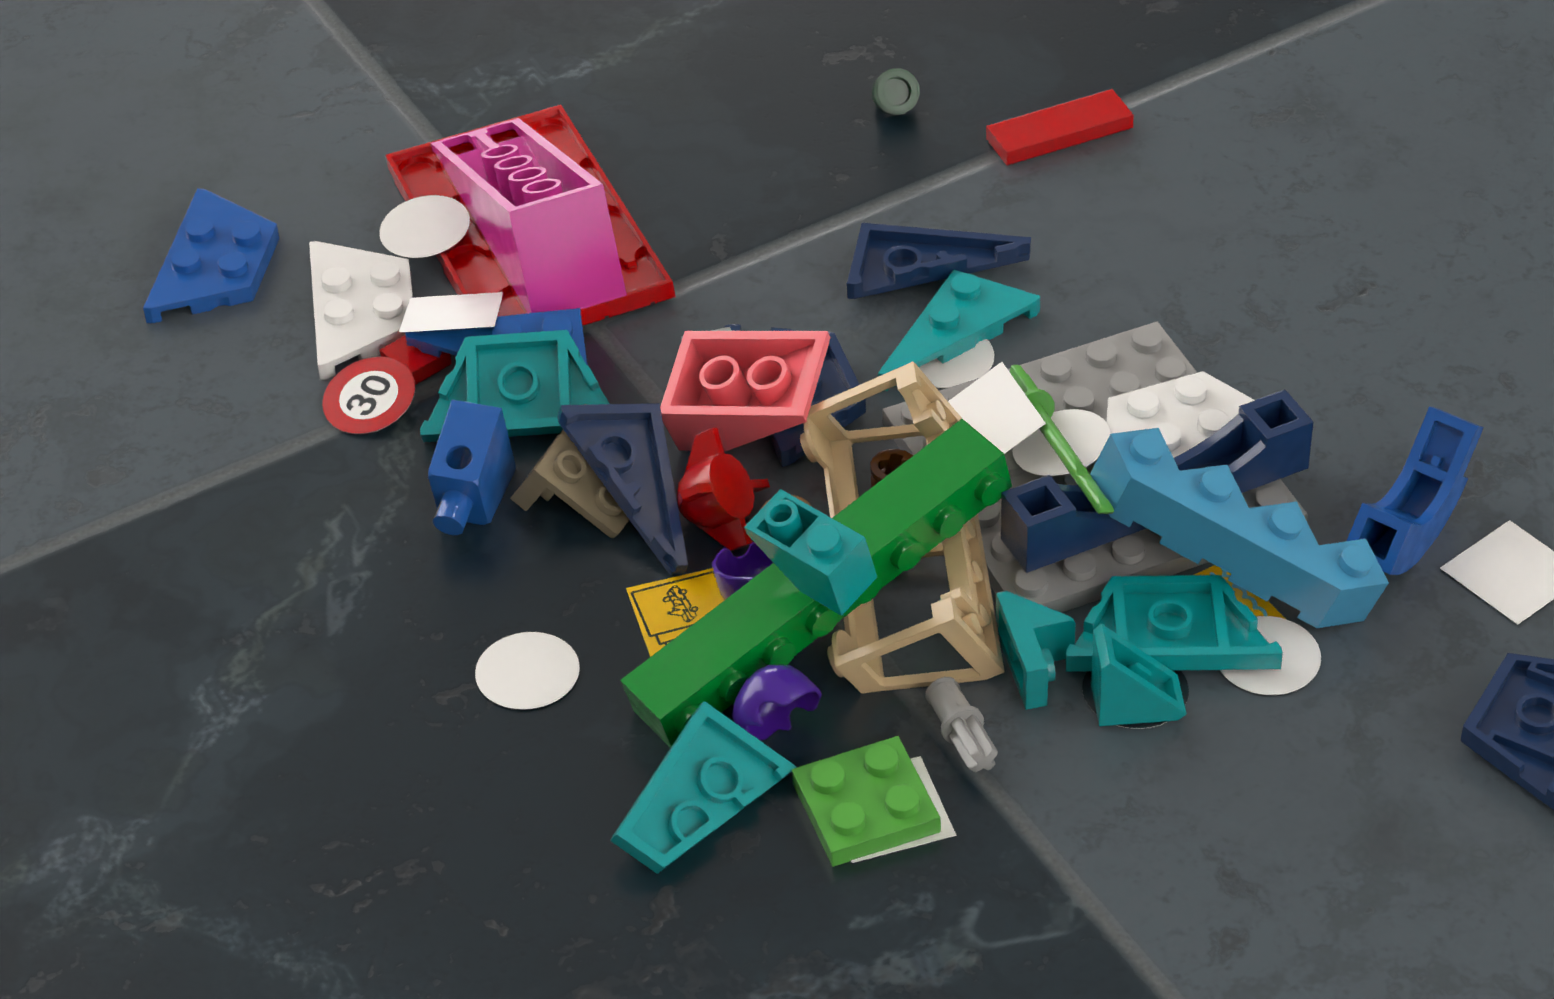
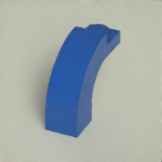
(1423, 495)

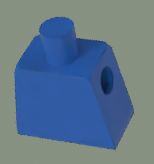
(470, 466)

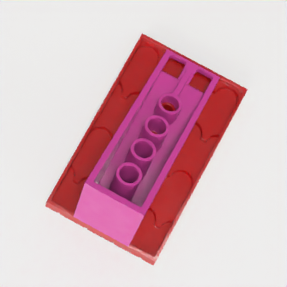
(539, 219)

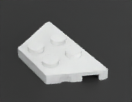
(356, 302)
(1182, 408)

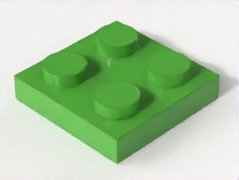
(866, 801)

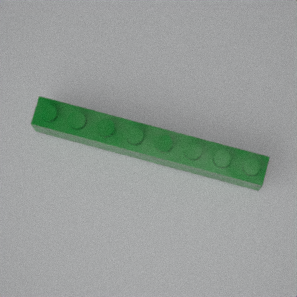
(774, 621)

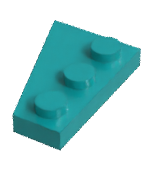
(697, 788)

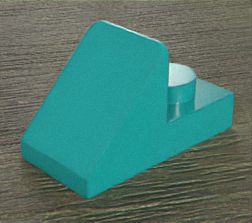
(1031, 642)

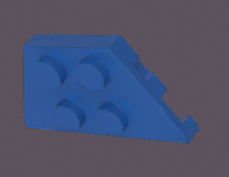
(213, 259)

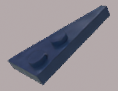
(910, 256)
(632, 461)

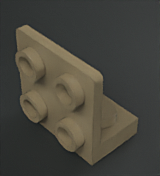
(570, 477)

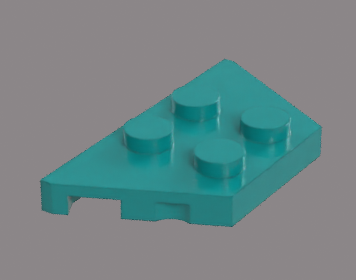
(522, 375)
(1180, 623)

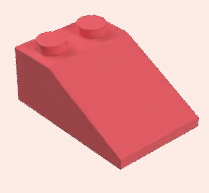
(742, 384)

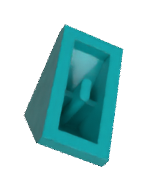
(1131, 684)

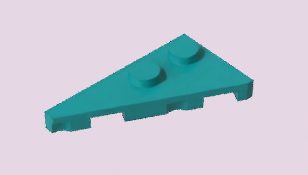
(960, 317)

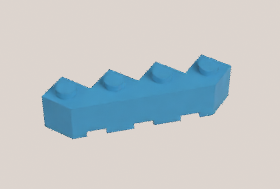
(1262, 546)

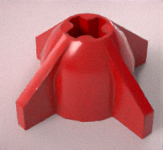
(717, 491)

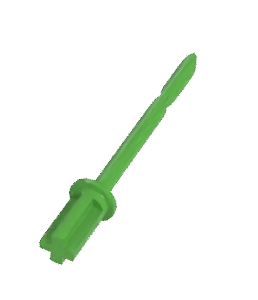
(1045, 407)

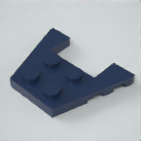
(1516, 724)

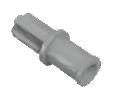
(961, 724)

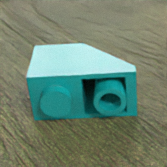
(813, 551)

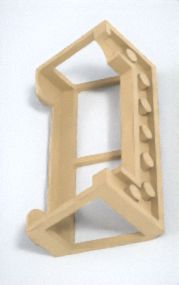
(963, 614)

